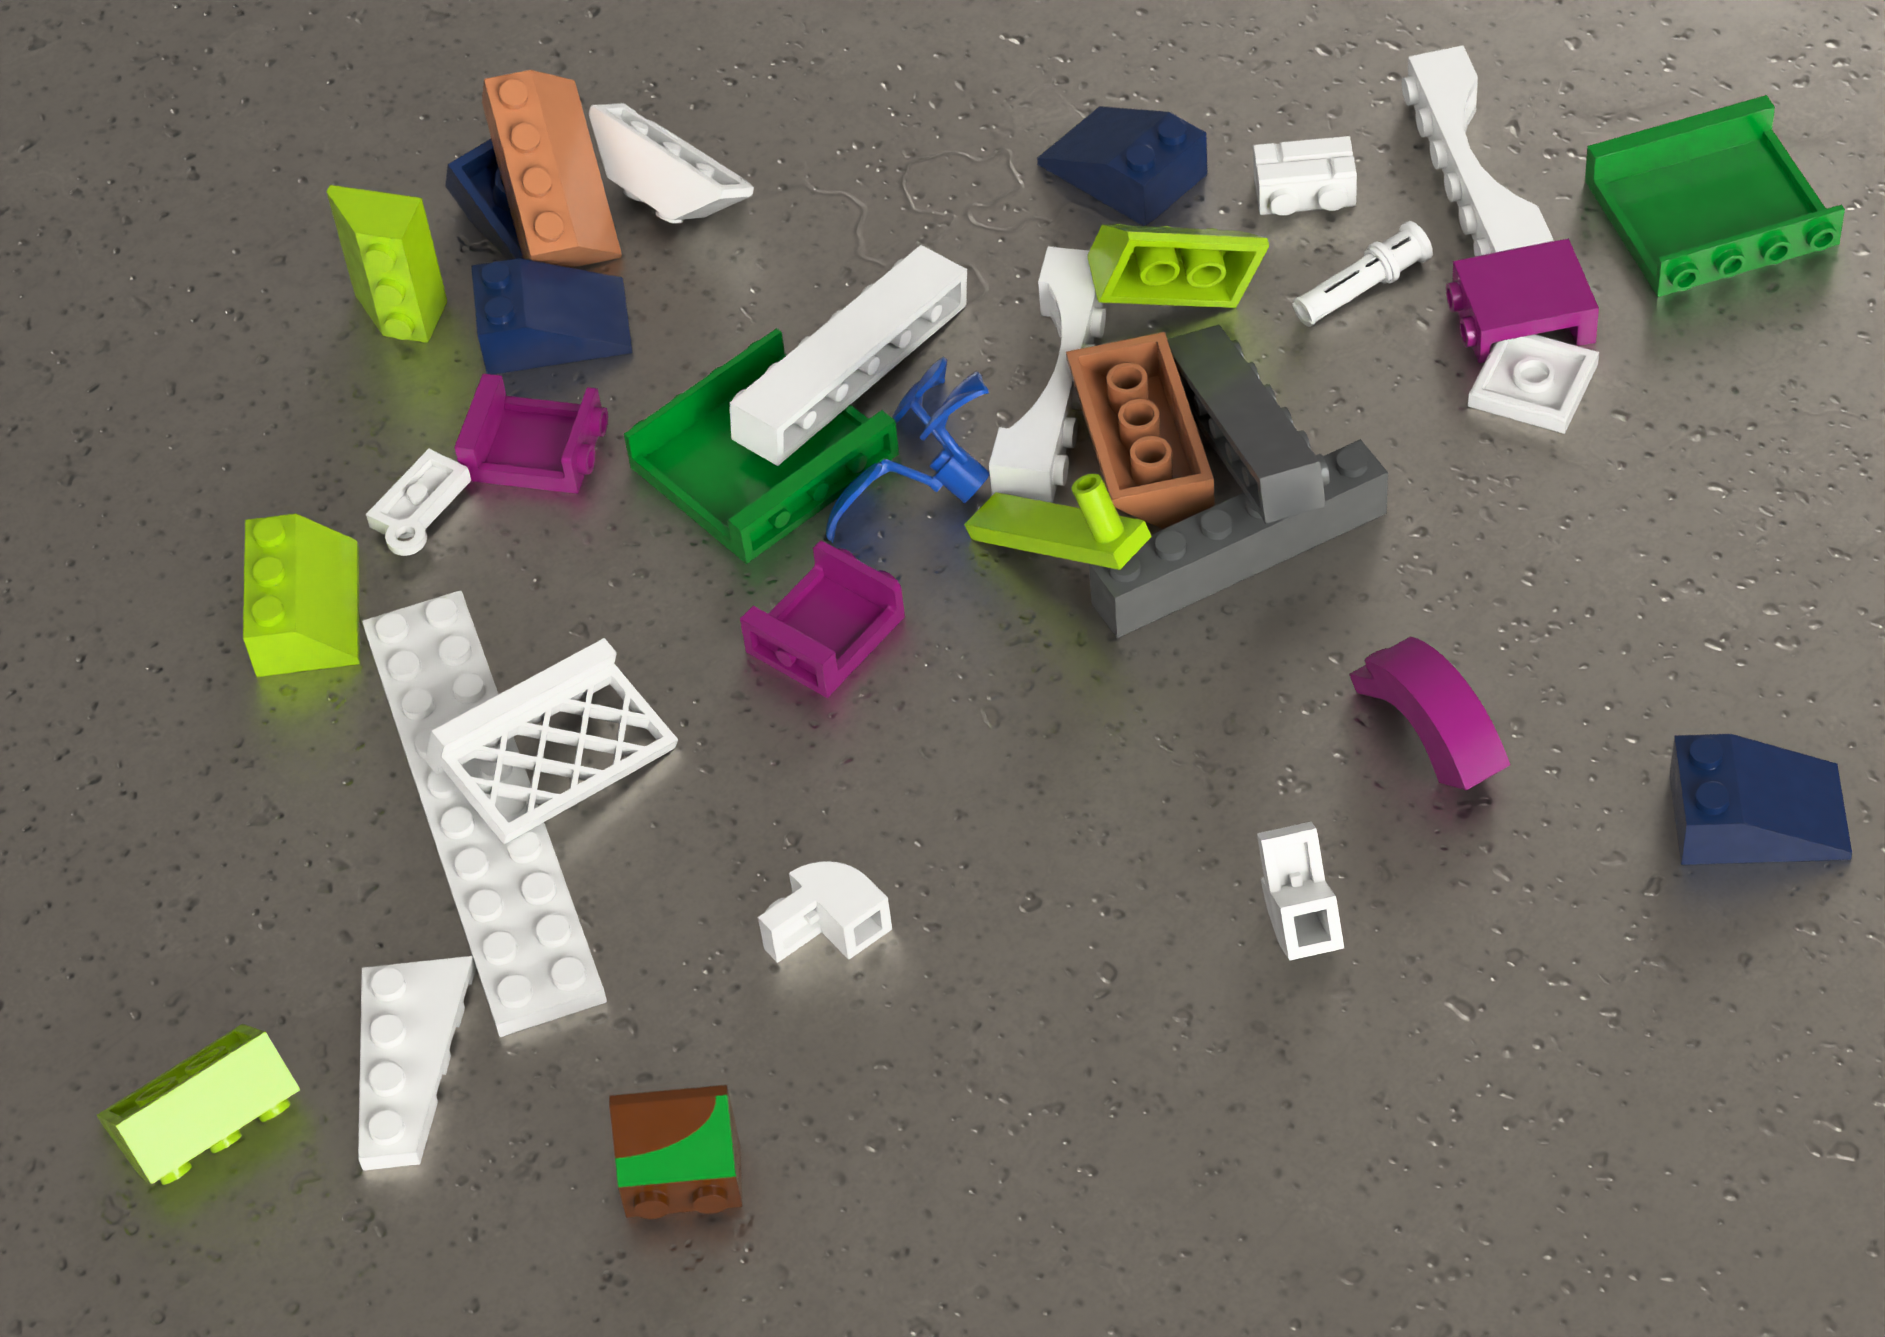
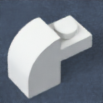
(1296, 892)
(830, 901)

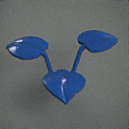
(952, 465)

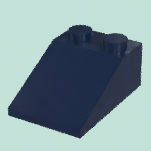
(1131, 159)
(480, 192)
(547, 315)
(1755, 803)

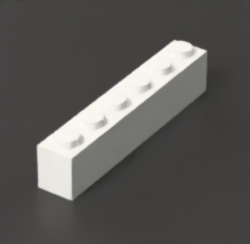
(847, 355)

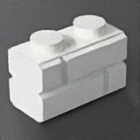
(1304, 175)

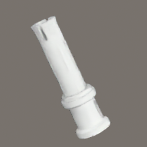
(1380, 264)

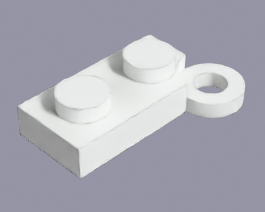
(417, 501)

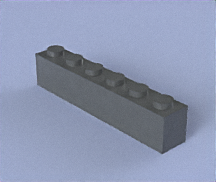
(1248, 426)
(1234, 544)

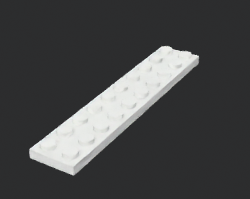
(506, 894)

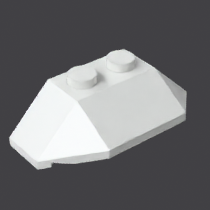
(662, 167)

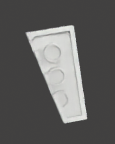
(404, 1052)

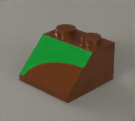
(676, 1151)

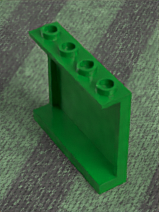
(1709, 197)
(730, 489)

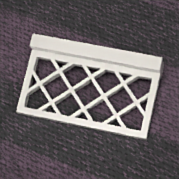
(518, 713)

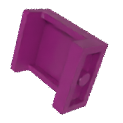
(1522, 296)
(530, 439)
(826, 620)

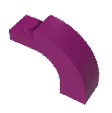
(1440, 709)

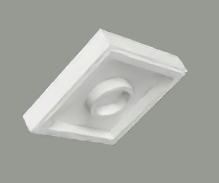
(1534, 381)

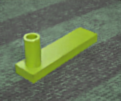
(1081, 534)

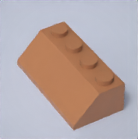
(549, 169)
(1143, 429)

